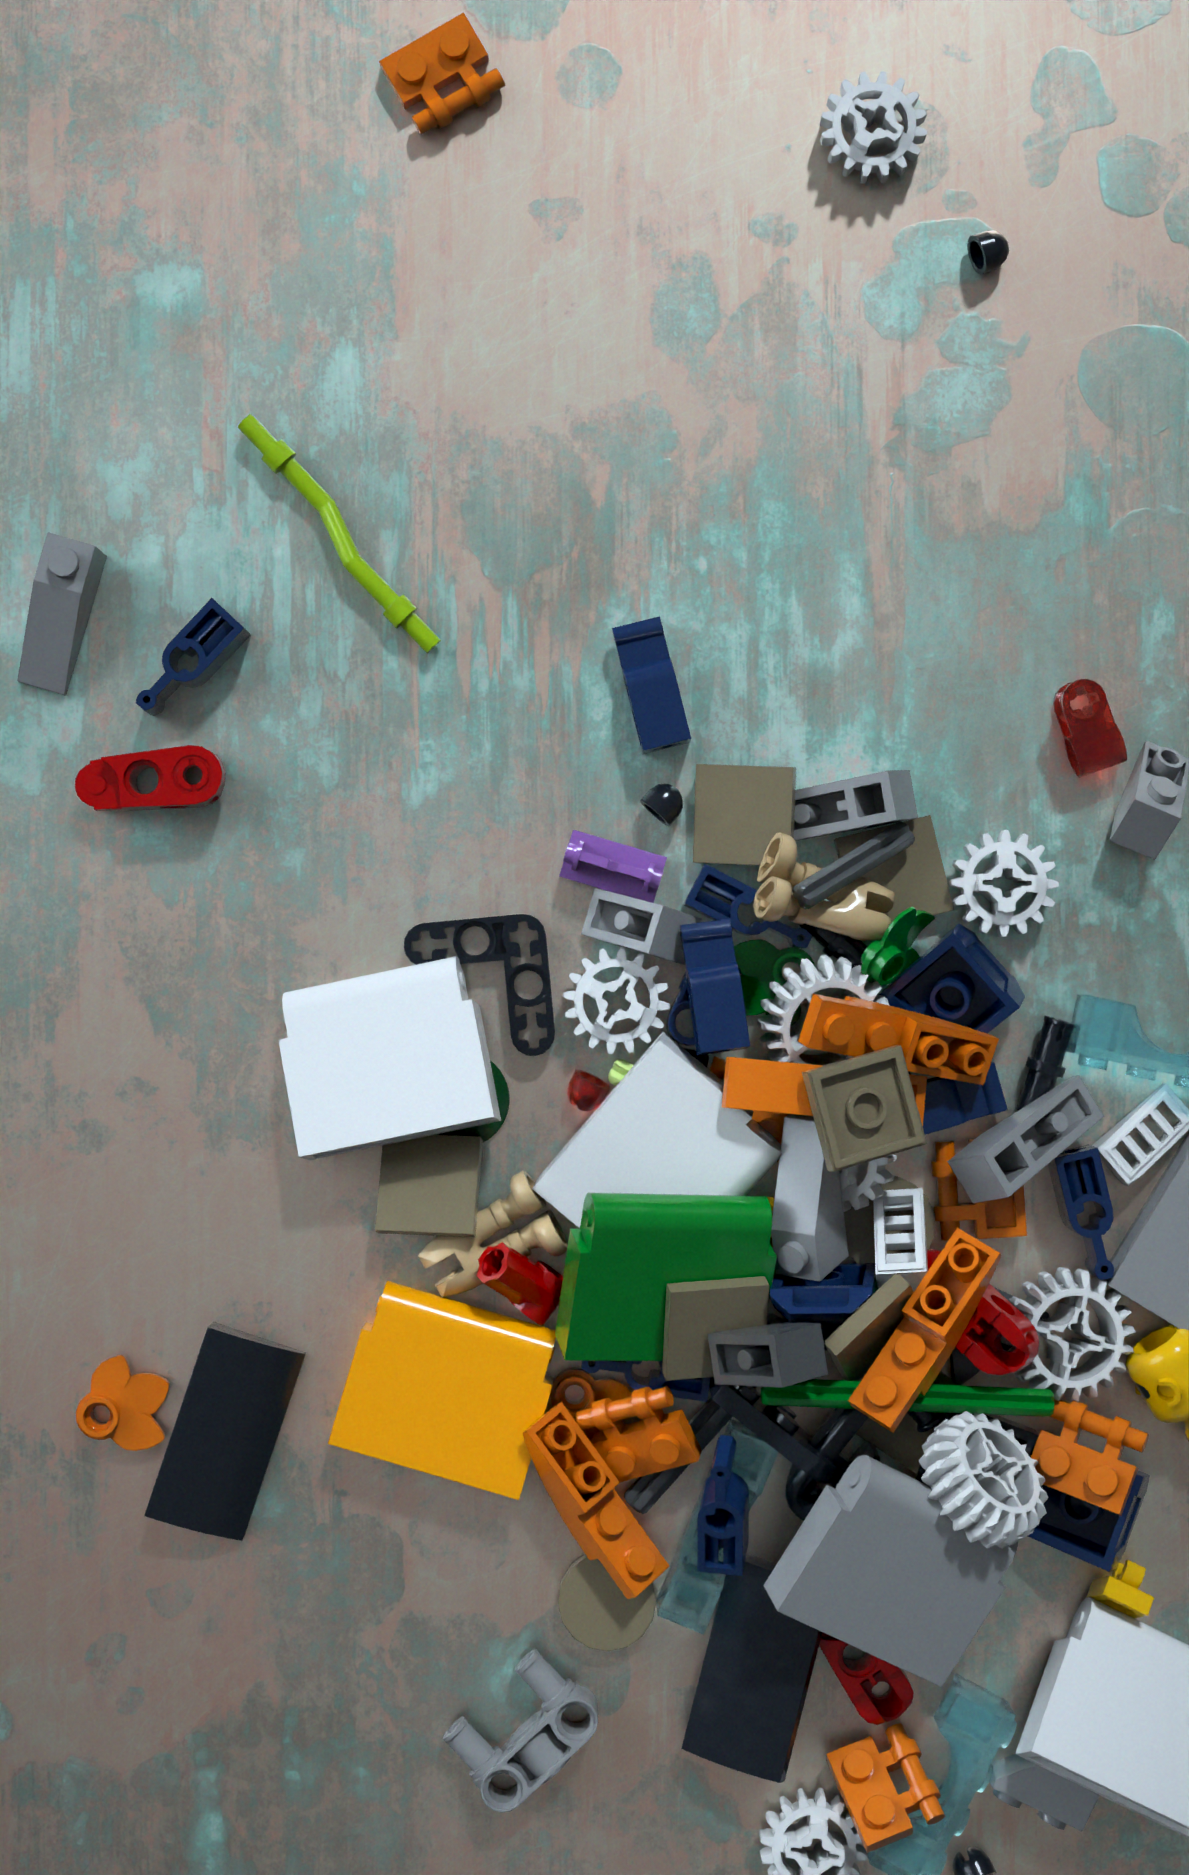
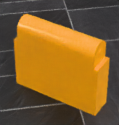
(446, 1389)

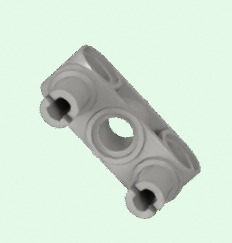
(537, 1746)

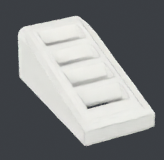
(1126, 1172)
(911, 1265)

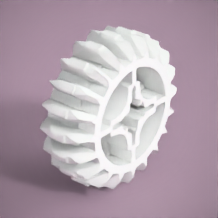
(799, 991)
(1073, 1316)
(983, 1480)

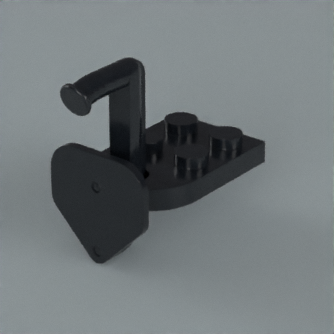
(811, 1456)

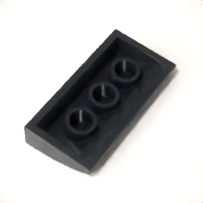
(225, 1433)
(751, 1680)

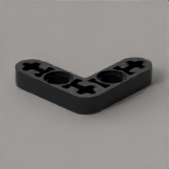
(499, 949)

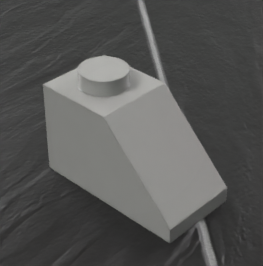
(637, 925)

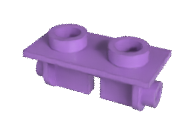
(612, 866)

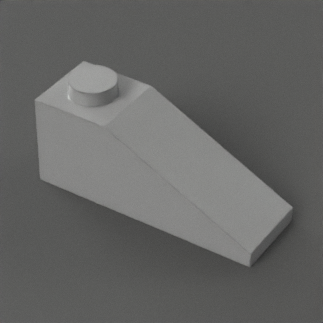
(59, 611)
(854, 804)
(1025, 1142)
(807, 1206)

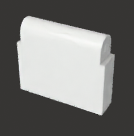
(385, 1059)
(660, 1136)
(1116, 1714)

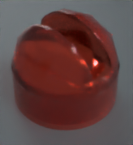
(586, 1090)

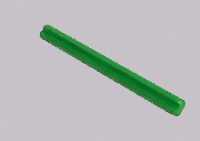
(937, 1399)

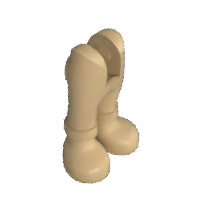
(852, 910)
(539, 1233)

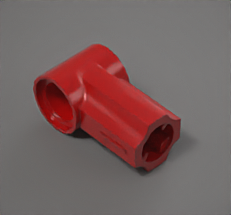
(527, 1285)

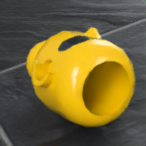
(1162, 1373)

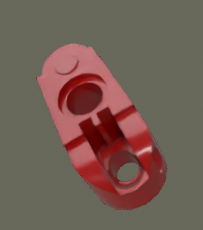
(112, 780)
(990, 1322)
(862, 1675)

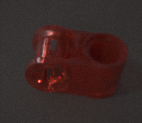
(1090, 733)

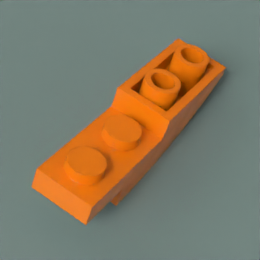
(927, 1042)
(781, 1087)
(928, 1332)
(588, 1503)

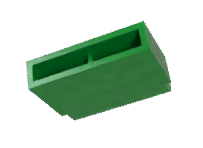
(639, 1245)

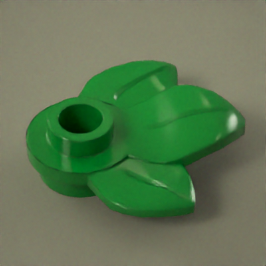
(893, 953)
(759, 966)

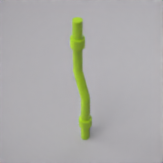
(280, 458)

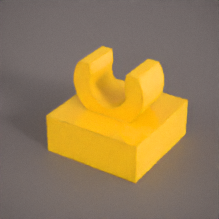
(1122, 1590)

